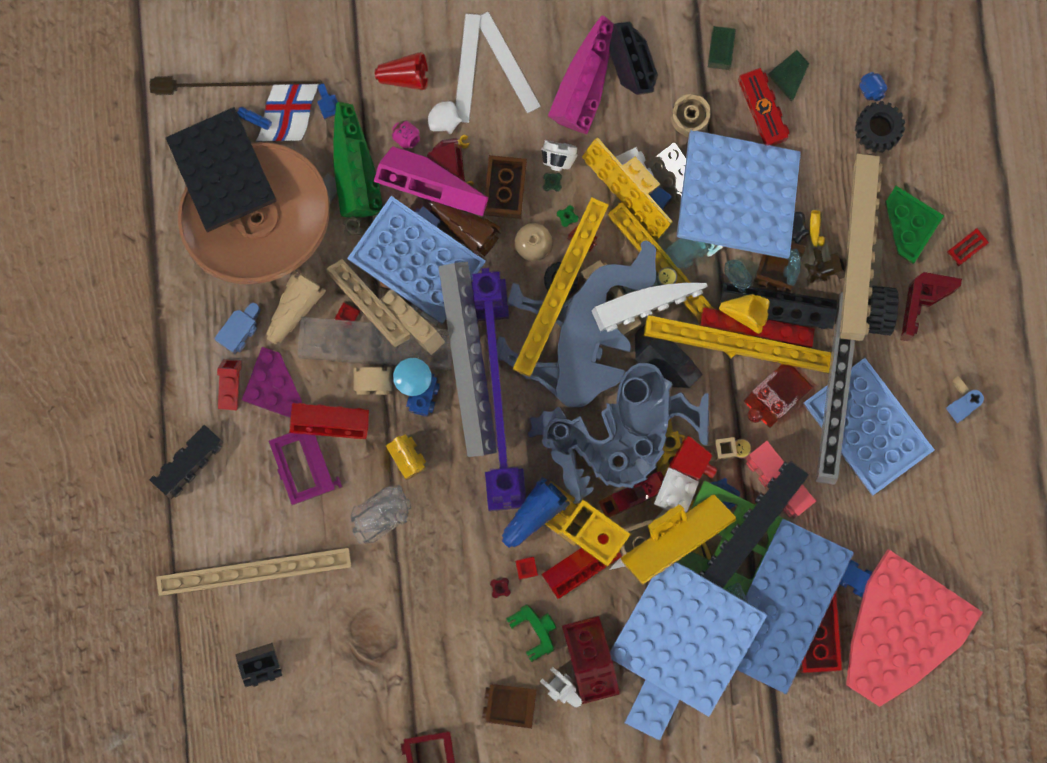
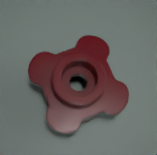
(495, 586)

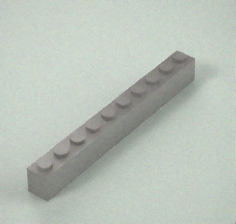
(467, 359)
(835, 405)

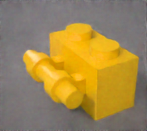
(405, 456)

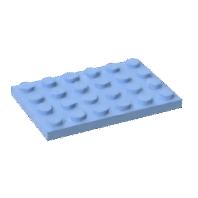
(406, 253)
(878, 432)

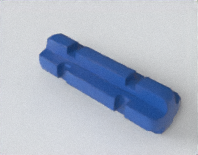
(254, 118)

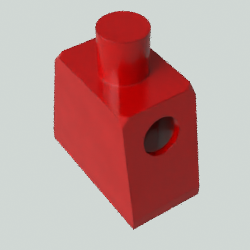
(693, 460)

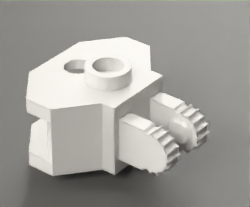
(563, 689)

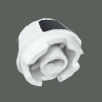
(558, 155)

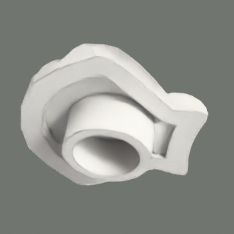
(443, 117)

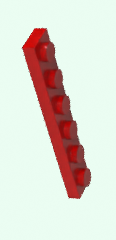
(772, 330)

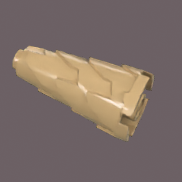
(295, 303)

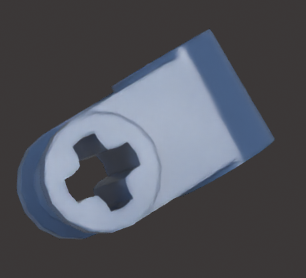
(963, 407)

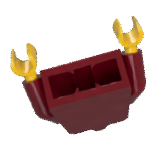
(449, 156)

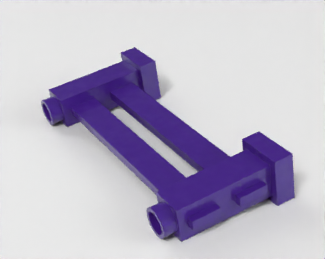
(504, 485)

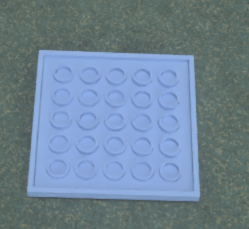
(738, 194)
(687, 636)

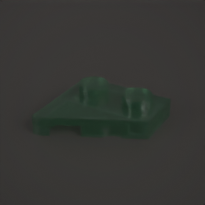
(790, 74)

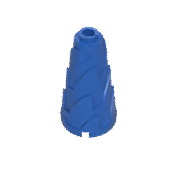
(539, 508)

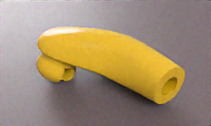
(815, 225)

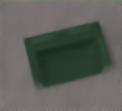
(721, 48)

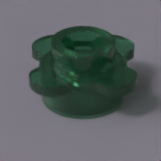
(552, 177)

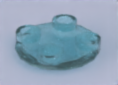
(794, 267)

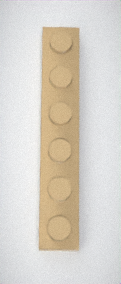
(368, 303)

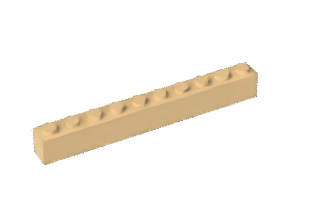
(859, 247)

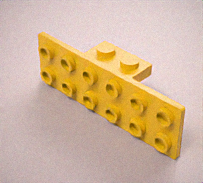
(631, 185)
(676, 536)

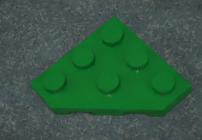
(910, 223)

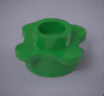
(572, 217)

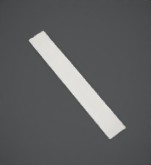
(508, 63)
(467, 66)

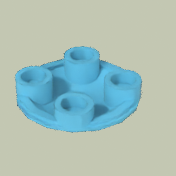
(412, 376)

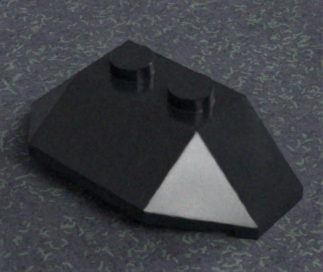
(632, 59)
(668, 357)

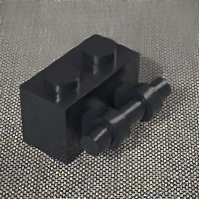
(256, 662)

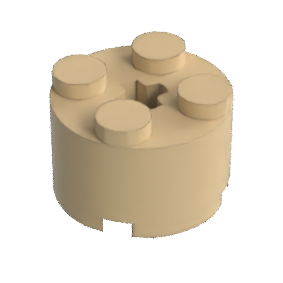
(693, 105)
(372, 379)

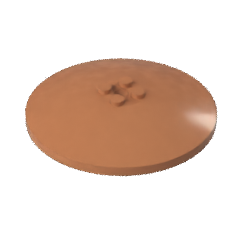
(282, 239)

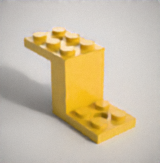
(582, 526)

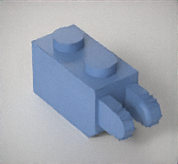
(238, 328)

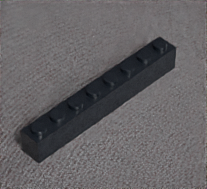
(755, 524)

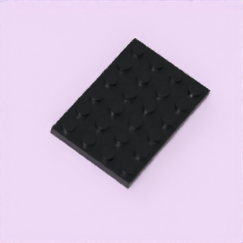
(220, 169)

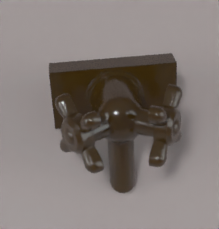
(822, 269)

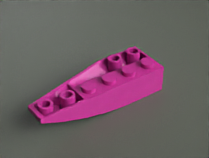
(584, 80)
(428, 180)

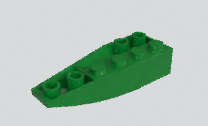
(353, 167)

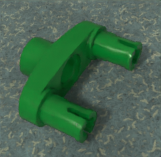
(542, 627)

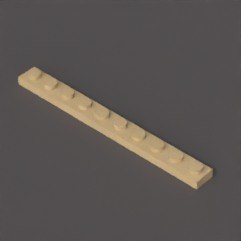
(253, 572)

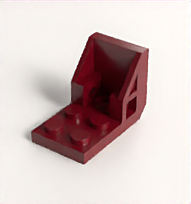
(935, 288)
(591, 660)

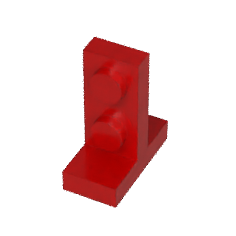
(229, 384)

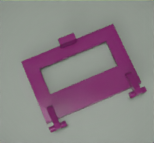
(315, 462)

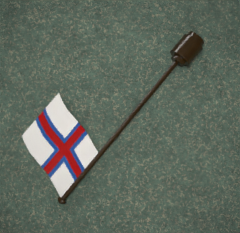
(286, 107)

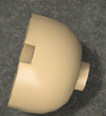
(533, 242)

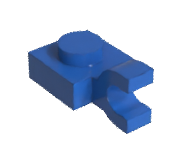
(327, 103)

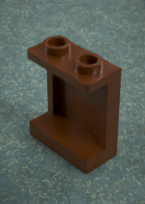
(771, 270)
(509, 705)

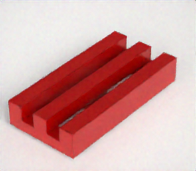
(955, 256)

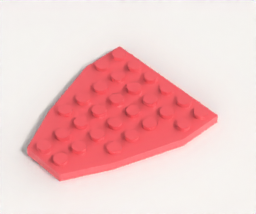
(904, 629)

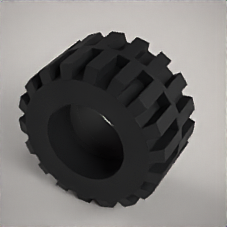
(883, 112)
(884, 310)

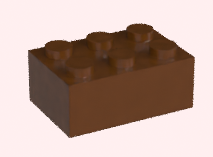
(505, 186)

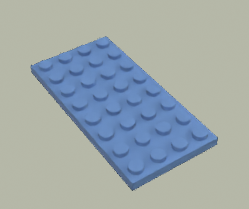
(795, 592)

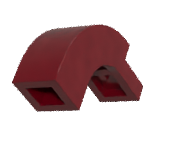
(631, 497)

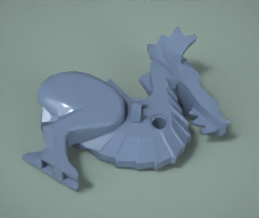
(634, 428)

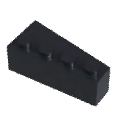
(187, 462)

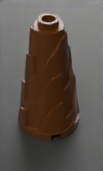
(468, 228)

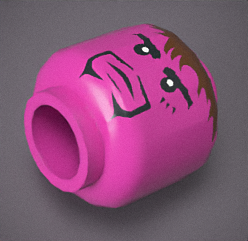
(405, 134)

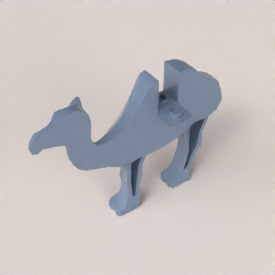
(576, 375)

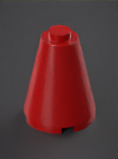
(404, 72)

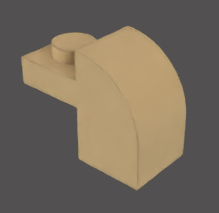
(721, 449)

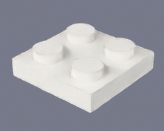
(676, 490)

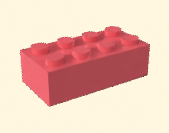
(766, 464)

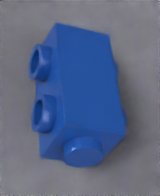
(423, 403)
(855, 578)

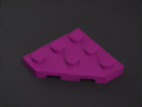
(271, 384)

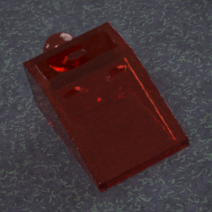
(776, 395)

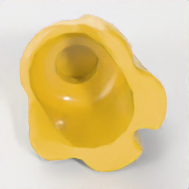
(748, 310)

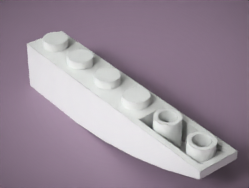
(642, 303)

